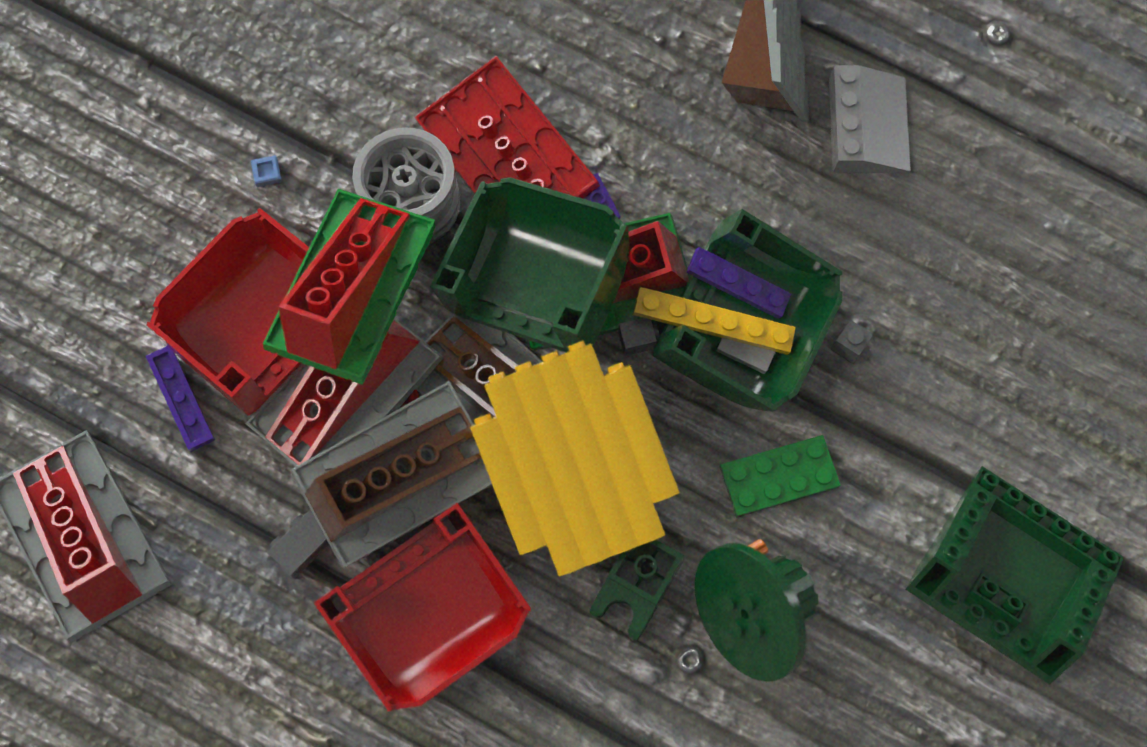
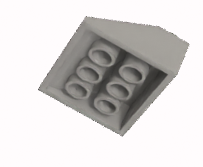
(868, 121)

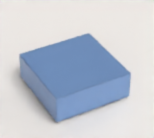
(266, 171)

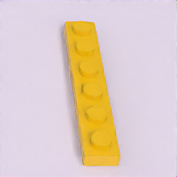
(714, 320)

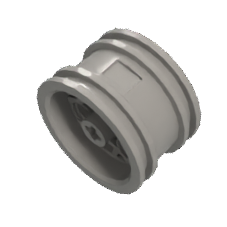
(408, 167)

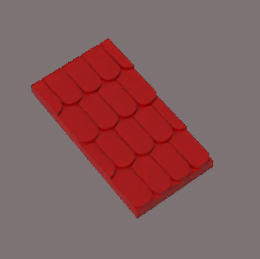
(503, 134)

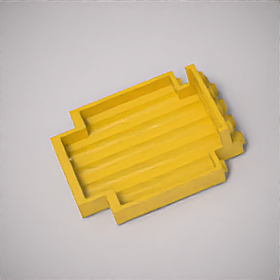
(574, 458)

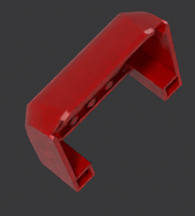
(226, 305)
(426, 612)

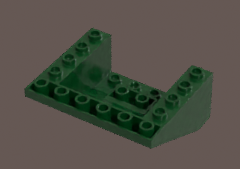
(1017, 576)

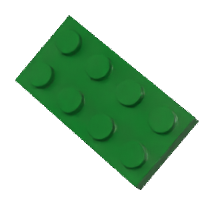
(779, 476)

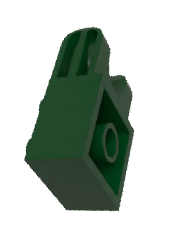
(639, 590)

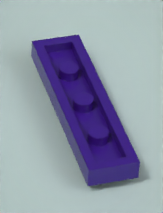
(738, 282)
(180, 398)

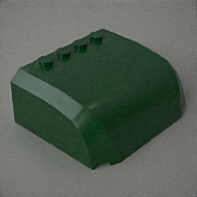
(534, 264)
(810, 309)

